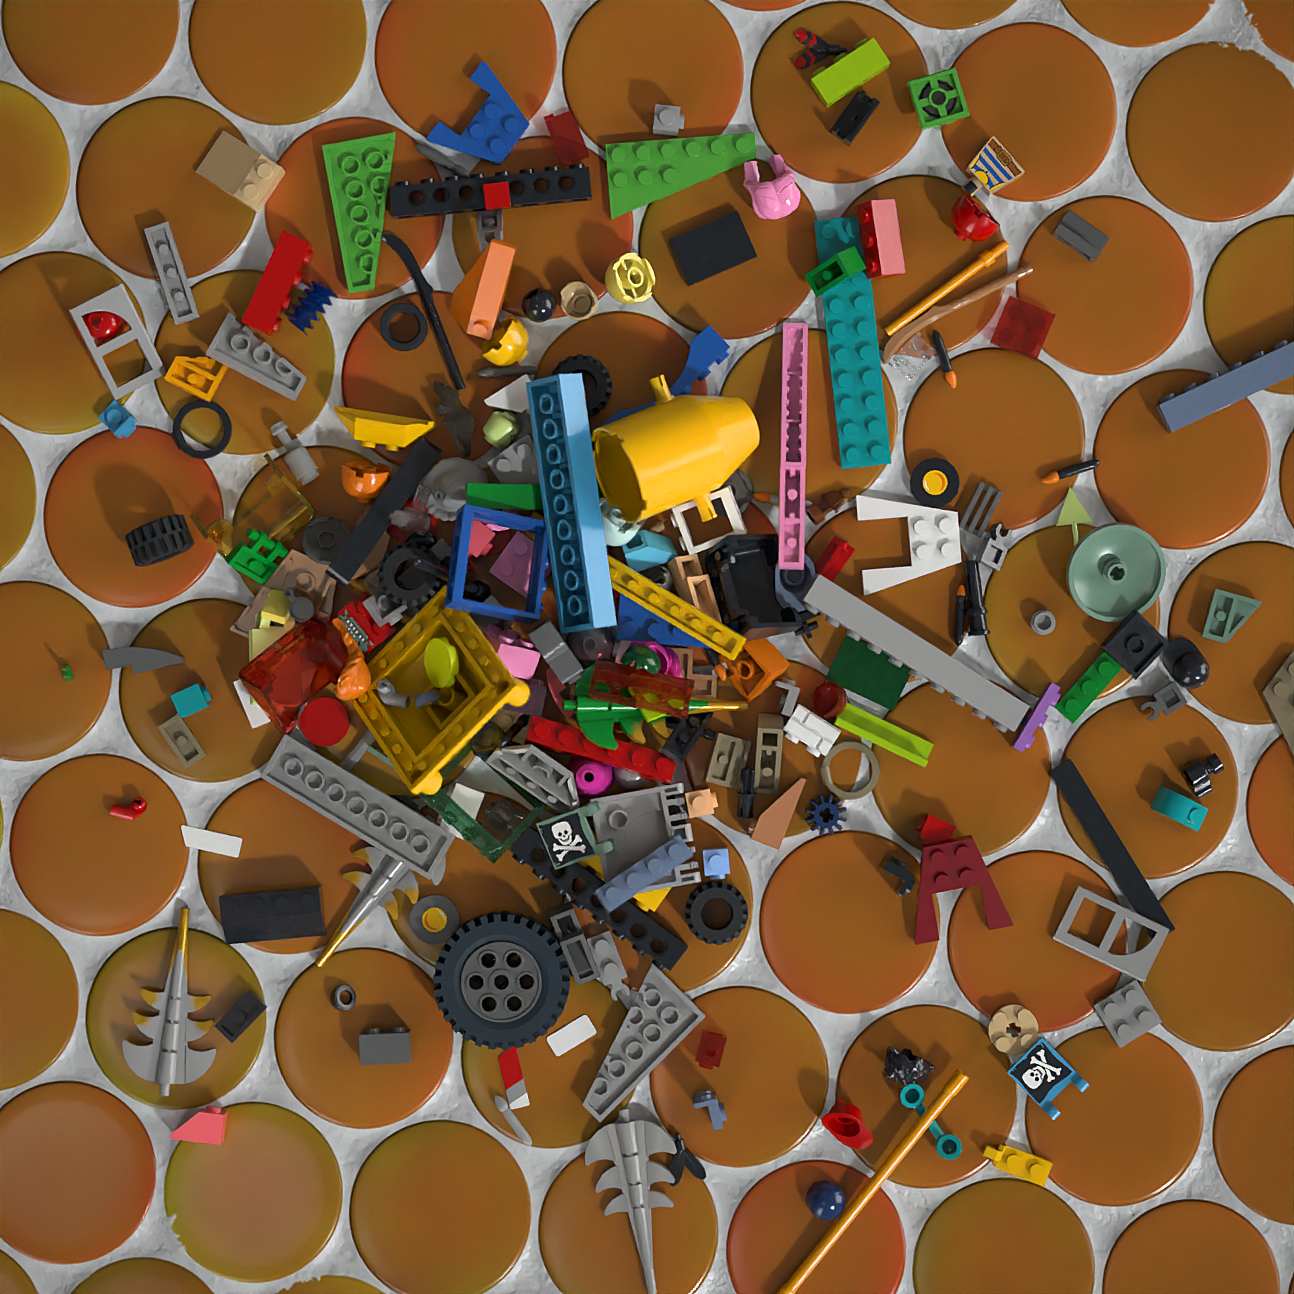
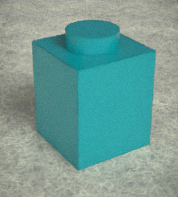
(191, 700)

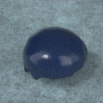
(826, 1200)

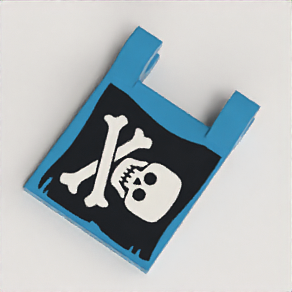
(1044, 1075)

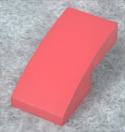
(555, 688)

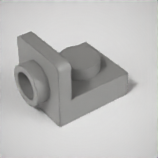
(383, 609)
(787, 700)

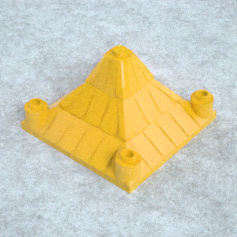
(426, 738)

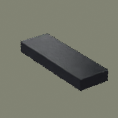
(685, 736)

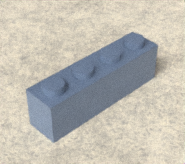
(643, 873)

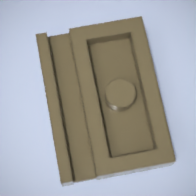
(726, 760)

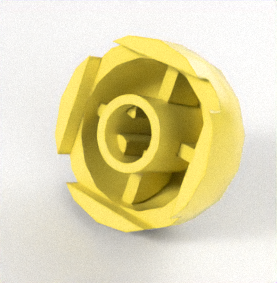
(629, 279)

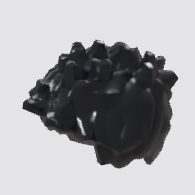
(905, 1066)

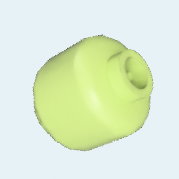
(501, 428)

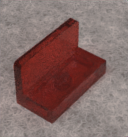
(566, 138)

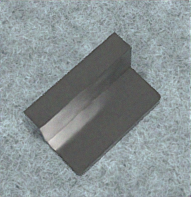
(1080, 236)

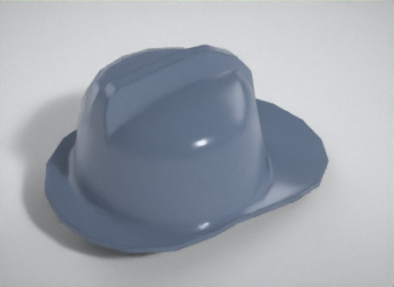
(792, 583)

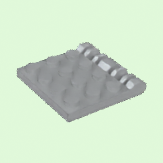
(639, 826)

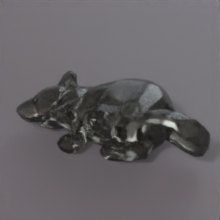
(459, 419)

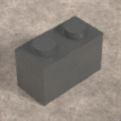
(385, 1046)

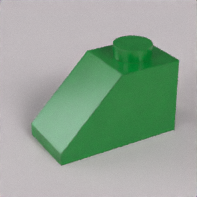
(835, 271)

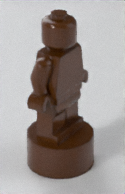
(830, 501)

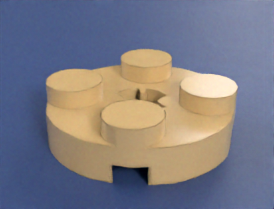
(1005, 1041)

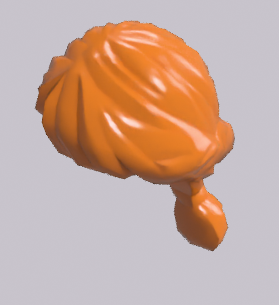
(355, 676)

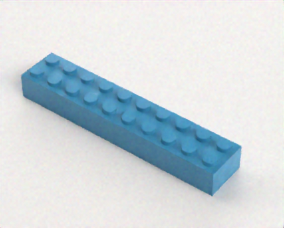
(571, 503)

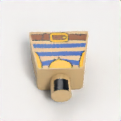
(991, 169)

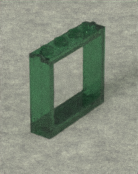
(466, 825)

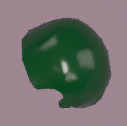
(641, 657)

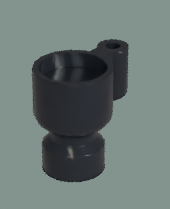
(301, 607)
(1199, 774)

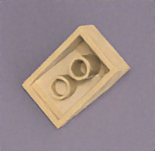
(241, 171)

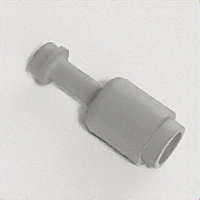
(297, 458)

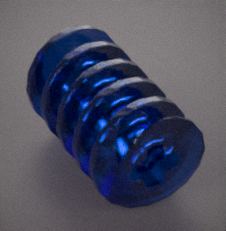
(310, 306)

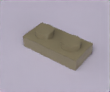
(182, 741)

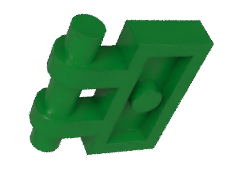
(252, 562)

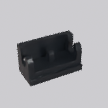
(854, 117)

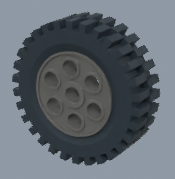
(500, 936)

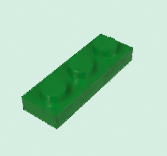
(1088, 687)

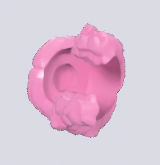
(772, 198)

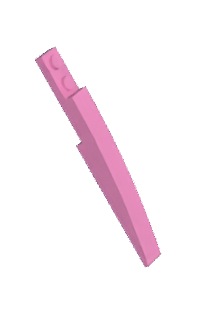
(793, 446)

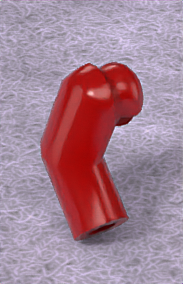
(131, 811)

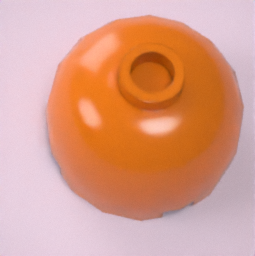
(364, 480)

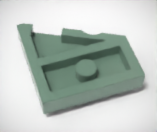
(1226, 615)

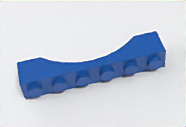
(704, 352)

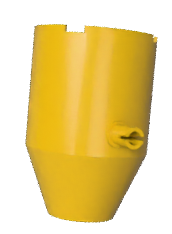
(672, 452)

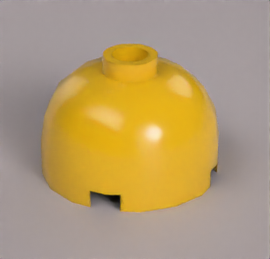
(507, 343)

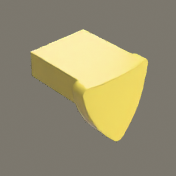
(276, 607)

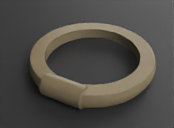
(826, 774)

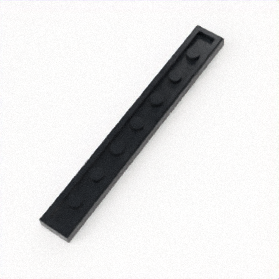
(1109, 845)

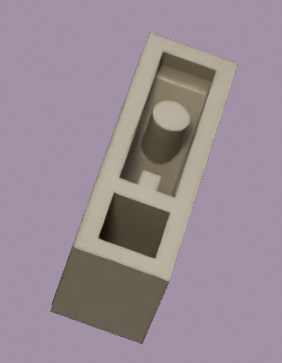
(768, 753)

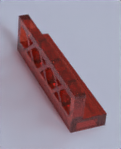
(642, 680)

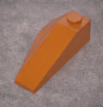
(755, 667)

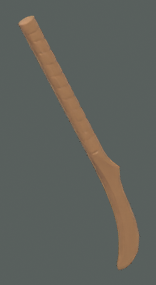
(937, 312)

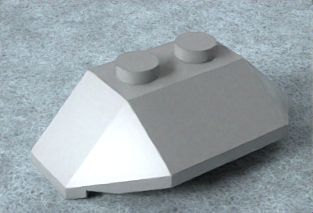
(537, 775)

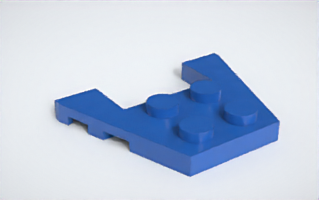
(494, 127)

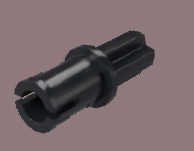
(746, 793)

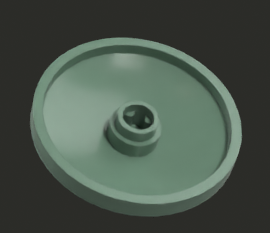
(1115, 571)

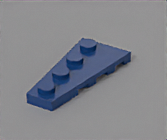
(641, 624)

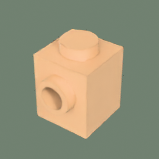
(700, 802)

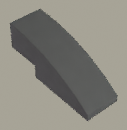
(140, 658)
(574, 943)

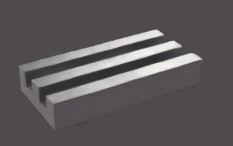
(990, 490)

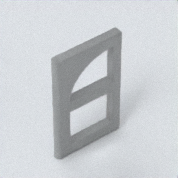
(118, 302)
(1133, 964)

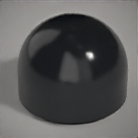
(335, 998)

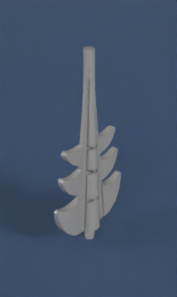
(629, 1146)

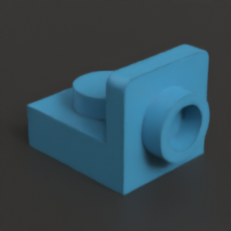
(118, 420)

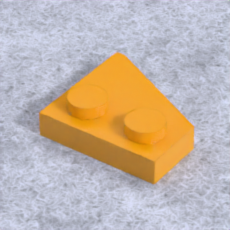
(196, 375)

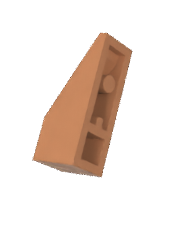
(774, 820)

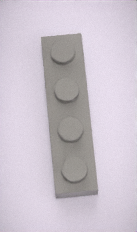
(172, 273)

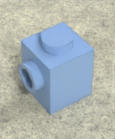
(716, 862)

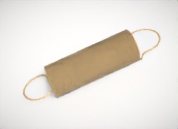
(657, 527)

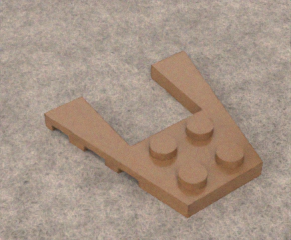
(294, 572)

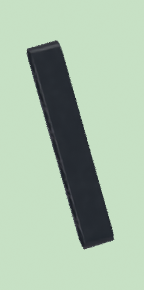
(377, 518)

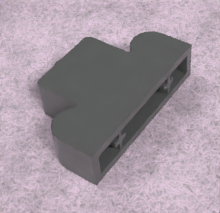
(556, 652)

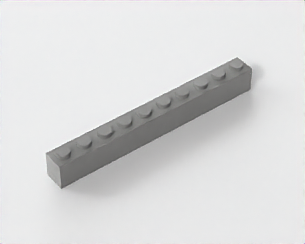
(914, 653)

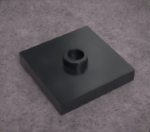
(1134, 644)

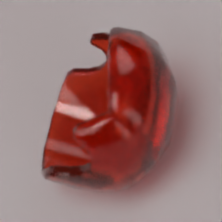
(829, 700)

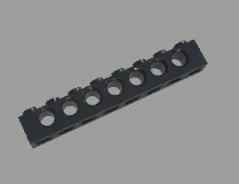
(454, 204)
(662, 959)

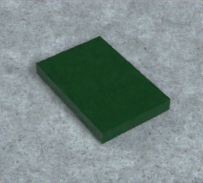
(868, 673)

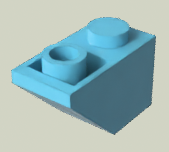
(648, 550)

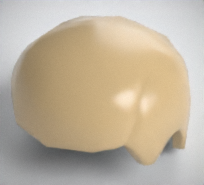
(578, 300)

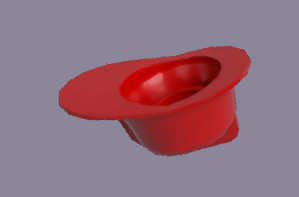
(847, 1125)

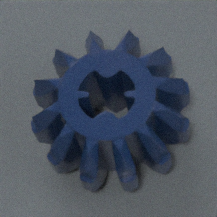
(819, 819)

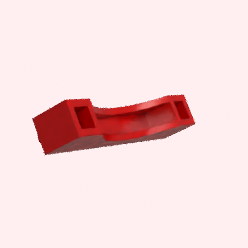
(628, 757)

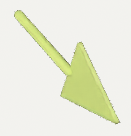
(1073, 513)

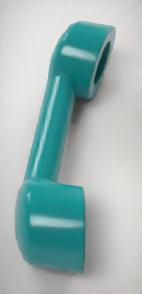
(912, 1097)

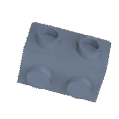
(717, 1110)

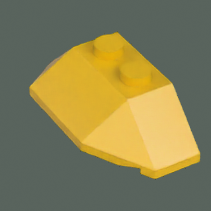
(383, 429)

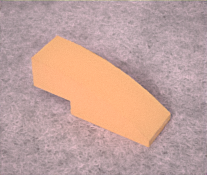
(693, 585)

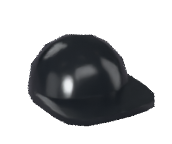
(1185, 664)

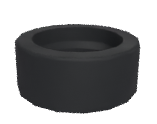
(403, 308)

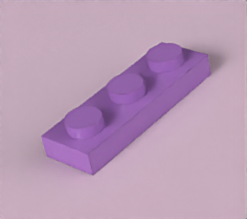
(1036, 717)

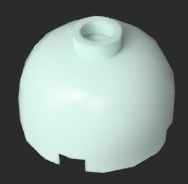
(616, 530)

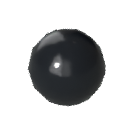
(539, 305)

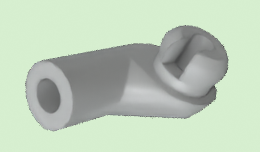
(390, 696)

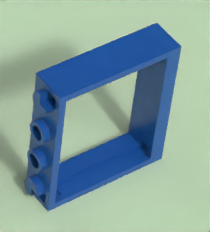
(459, 558)

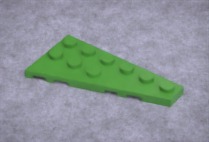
(659, 168)
(359, 191)

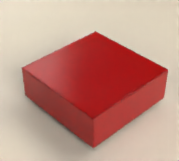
(497, 195)

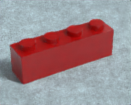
(277, 283)

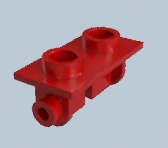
(833, 558)

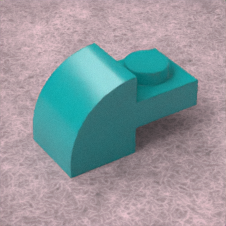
(1179, 808)

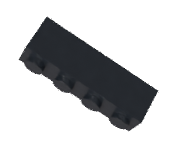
(272, 914)

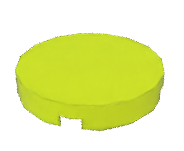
(441, 662)

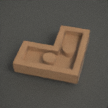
(704, 684)

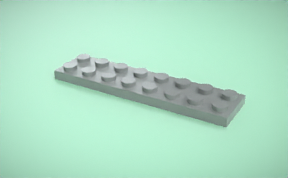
(358, 806)

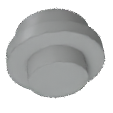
(1043, 622)

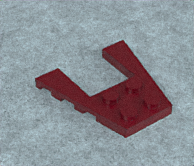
(953, 866)

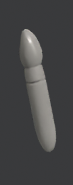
(516, 1125)

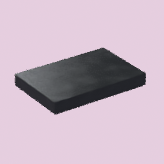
(712, 248)

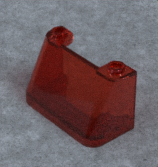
(294, 670)

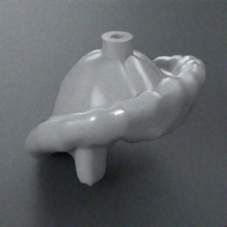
(448, 485)

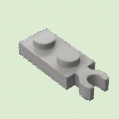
(608, 961)

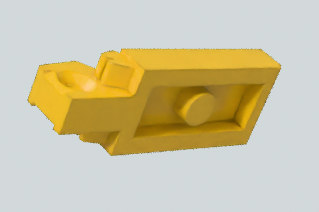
(1019, 1163)

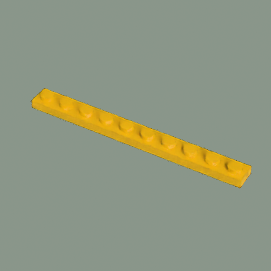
(669, 606)

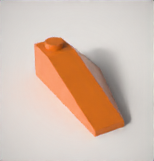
(481, 293)

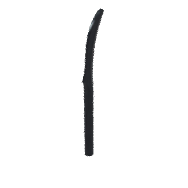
(425, 291)

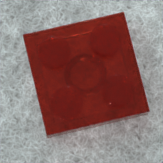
(1022, 328)

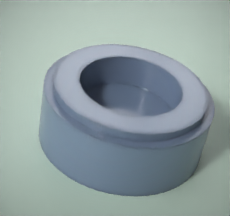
(427, 699)

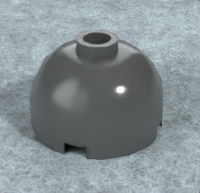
(591, 645)

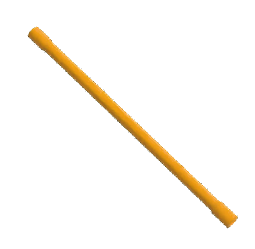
(949, 1090)

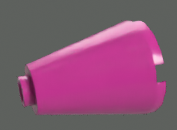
(602, 780)

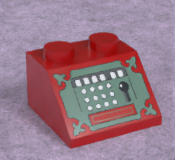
(363, 626)

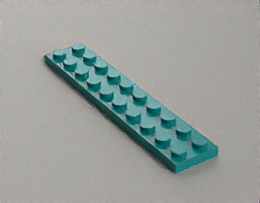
(853, 353)

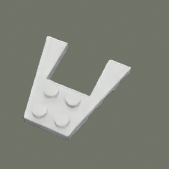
(932, 540)

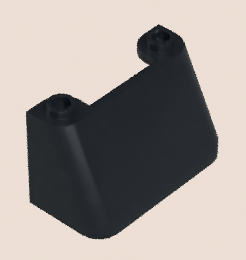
(745, 586)

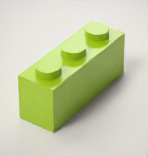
(849, 71)

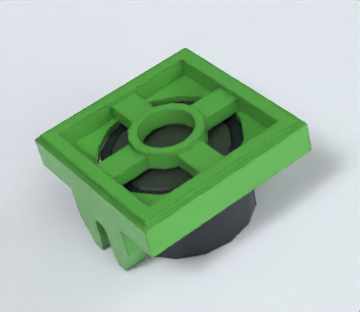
(937, 99)

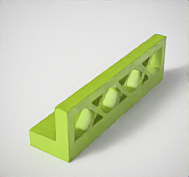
(884, 734)

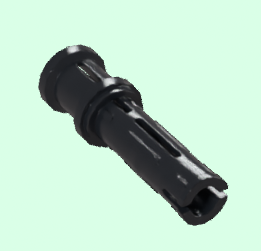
(976, 609)

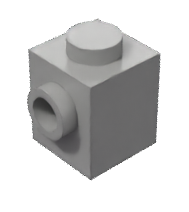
(667, 120)

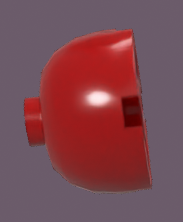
(972, 221)
(103, 326)

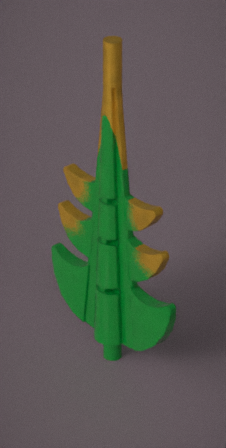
(597, 716)

